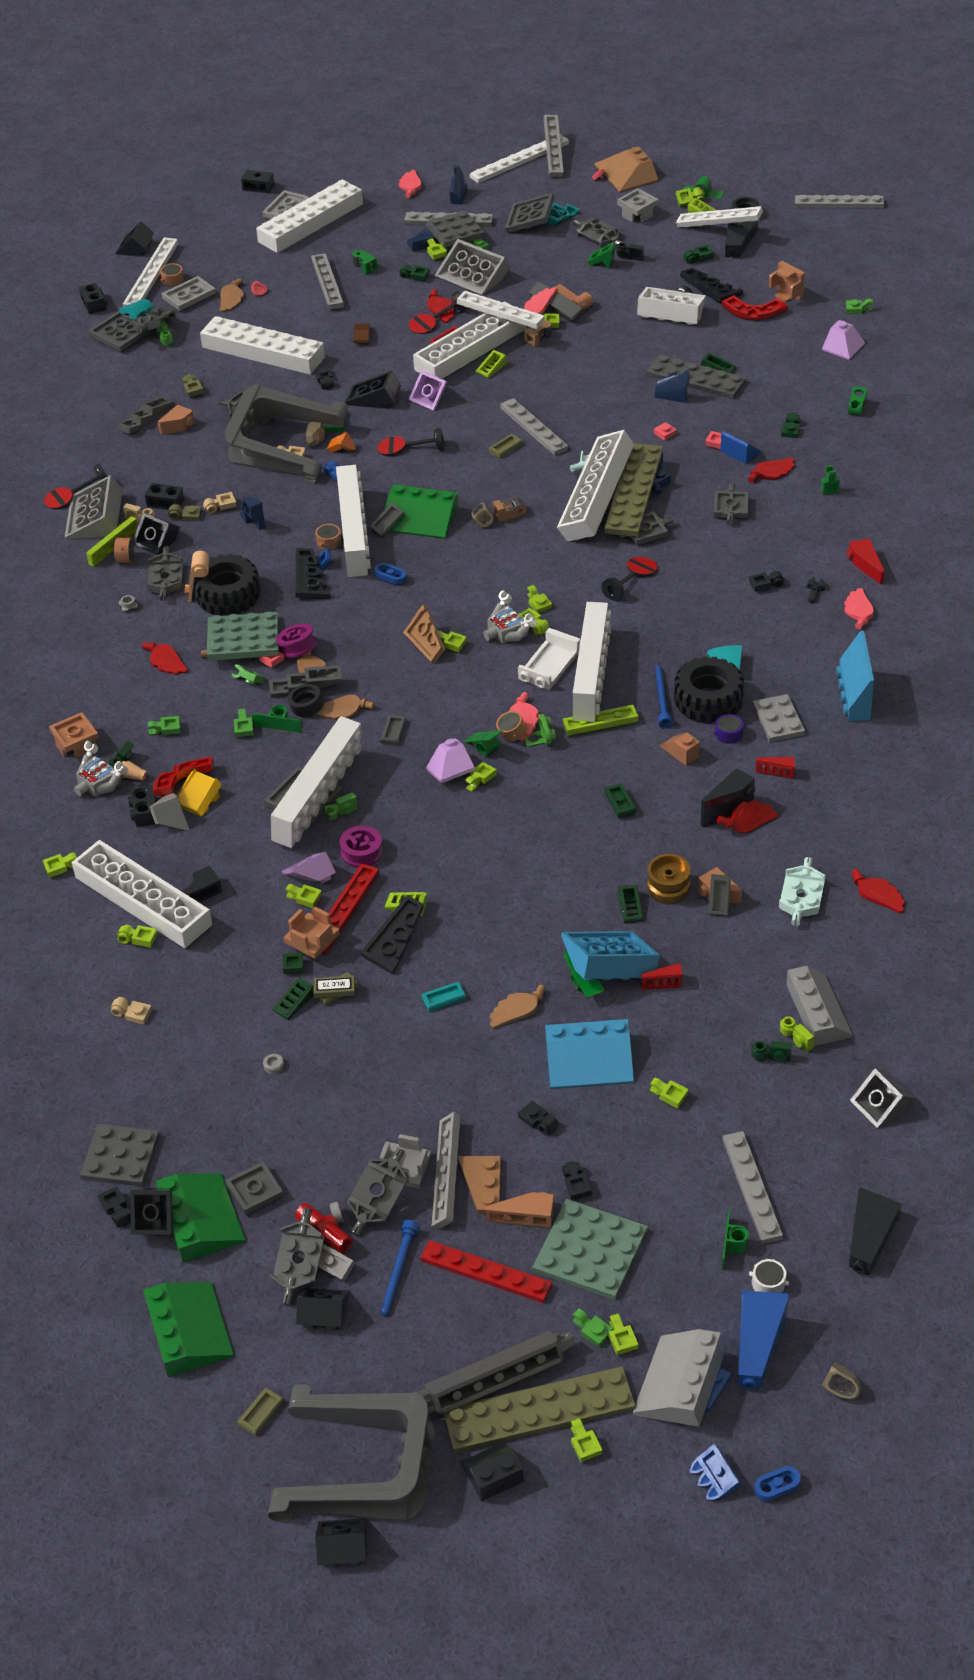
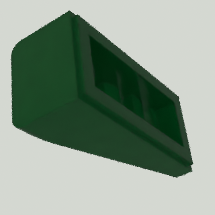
(717, 363)
(630, 890)
(300, 988)

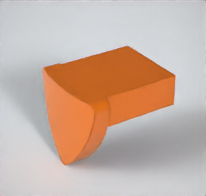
(342, 441)

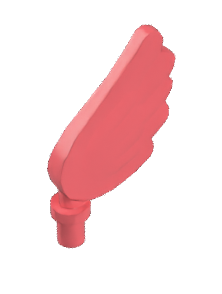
(411, 183)
(540, 301)
(859, 607)
(528, 713)

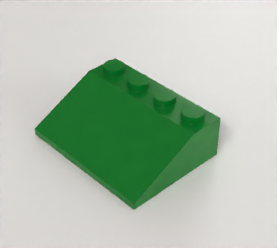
(426, 510)
(201, 1214)
(187, 1325)

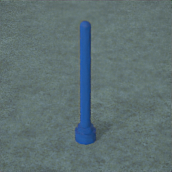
(665, 719)
(409, 1231)

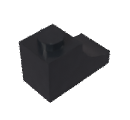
(204, 885)

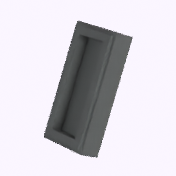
(387, 520)
(393, 730)
(719, 894)

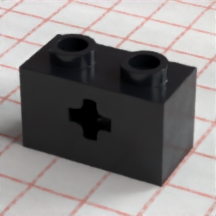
(257, 181)

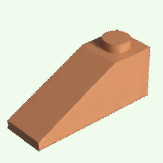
(527, 1209)

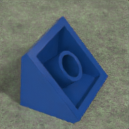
(737, 448)

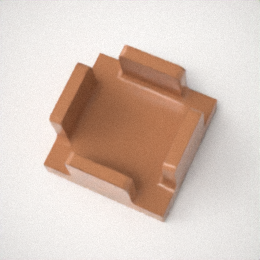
(789, 281)
(73, 734)
(311, 932)

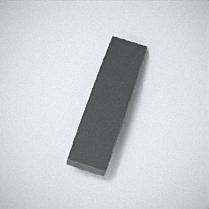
(559, 303)
(148, 412)
(319, 676)

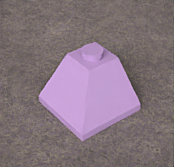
(843, 340)
(428, 390)
(450, 761)
(314, 868)

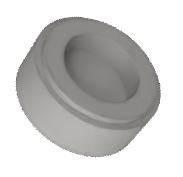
(273, 1063)
(336, 1212)

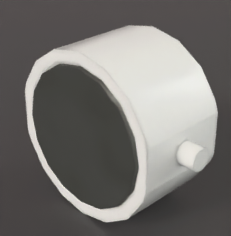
(769, 1276)

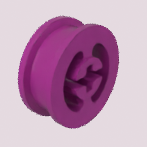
(296, 640)
(365, 840)

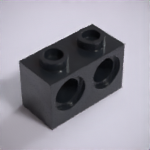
(93, 298)
(163, 496)
(141, 800)

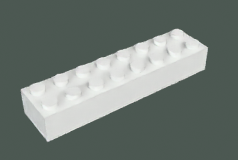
(309, 216)
(465, 344)
(262, 345)
(595, 486)
(353, 521)
(591, 662)
(316, 782)
(142, 893)

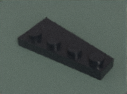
(710, 286)
(308, 576)
(393, 936)

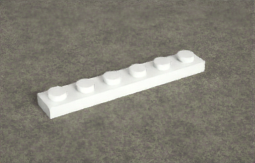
(719, 217)
(500, 309)

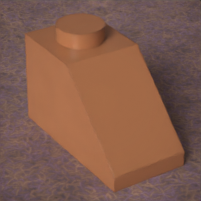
(176, 420)
(683, 747)
(704, 886)

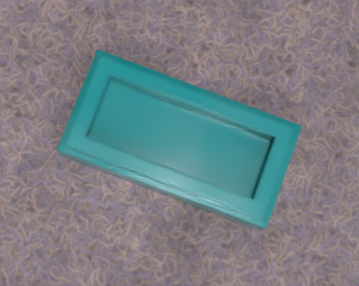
(443, 996)

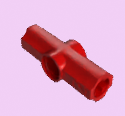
(329, 1228)

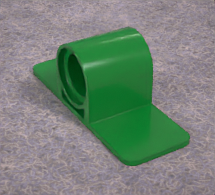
(708, 192)
(277, 719)
(485, 742)
(589, 988)
(734, 1233)

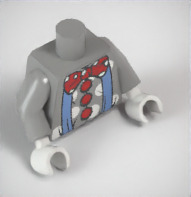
(506, 624)
(96, 775)

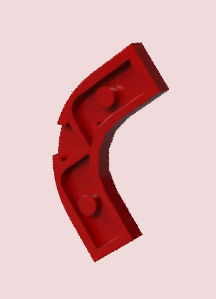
(753, 312)
(166, 781)

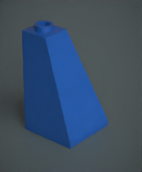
(760, 1331)

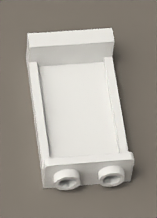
(550, 659)

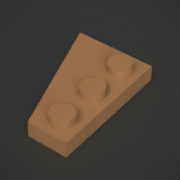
(425, 634)
(482, 1178)

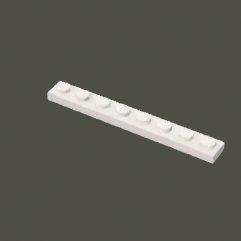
(513, 161)
(152, 270)

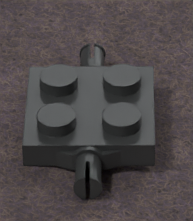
(730, 504)
(651, 529)

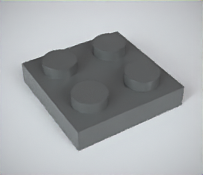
(254, 1188)

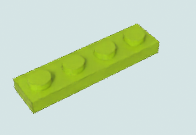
(106, 545)
(605, 719)

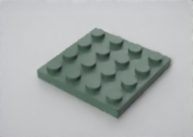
(242, 636)
(590, 1249)

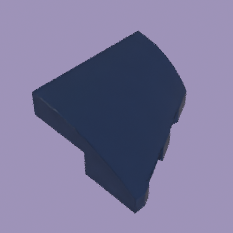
(458, 186)
(419, 240)
(673, 387)
(253, 511)

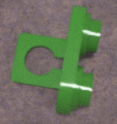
(547, 734)

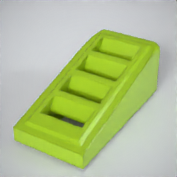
(698, 206)
(494, 355)
(419, 896)

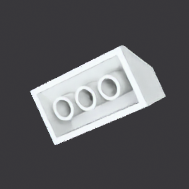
(671, 305)

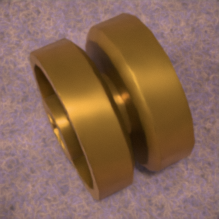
(669, 878)

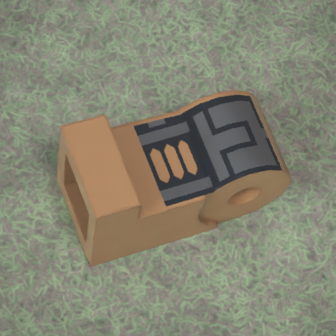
(538, 334)
(509, 509)

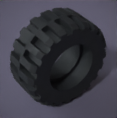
(231, 598)
(708, 673)

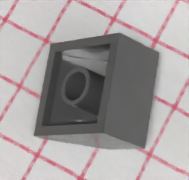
(882, 1098)

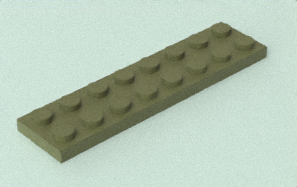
(634, 490)
(538, 1409)

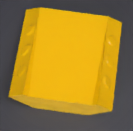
(198, 793)

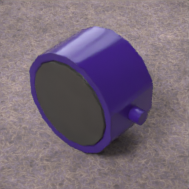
(729, 728)

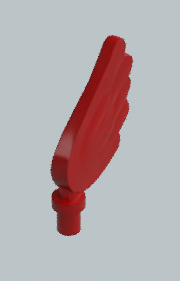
(437, 304)
(772, 469)
(165, 658)
(748, 816)
(878, 891)

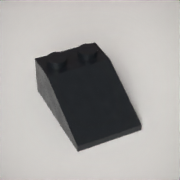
(375, 392)
(725, 797)

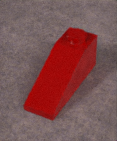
(866, 559)

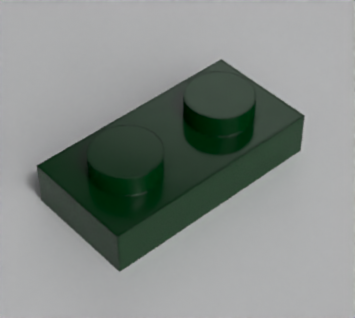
(620, 800)

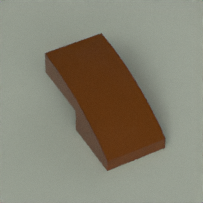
(361, 333)

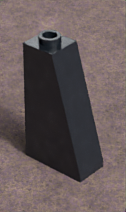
(739, 237)
(872, 1227)

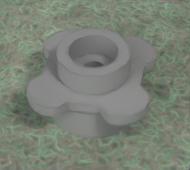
(128, 603)

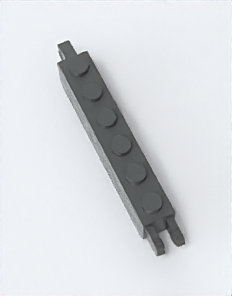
(496, 1371)

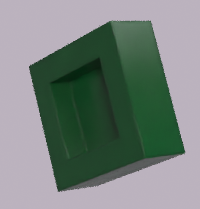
(293, 963)

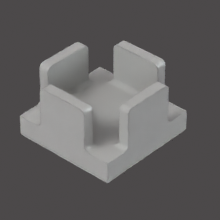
(637, 203)
(413, 1161)

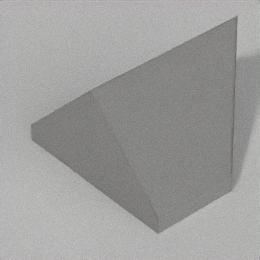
(169, 812)

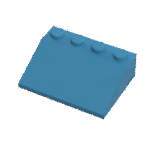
(856, 680)
(609, 954)
(589, 1054)

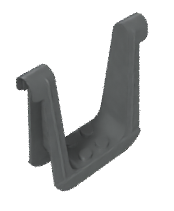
(266, 402)
(390, 1500)

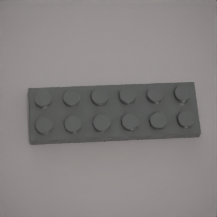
(700, 377)

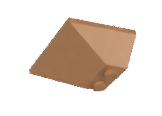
(628, 169)

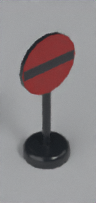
(426, 323)
(396, 444)
(62, 496)
(642, 566)

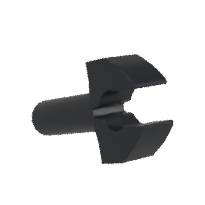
(815, 588)

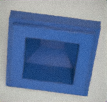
(325, 559)

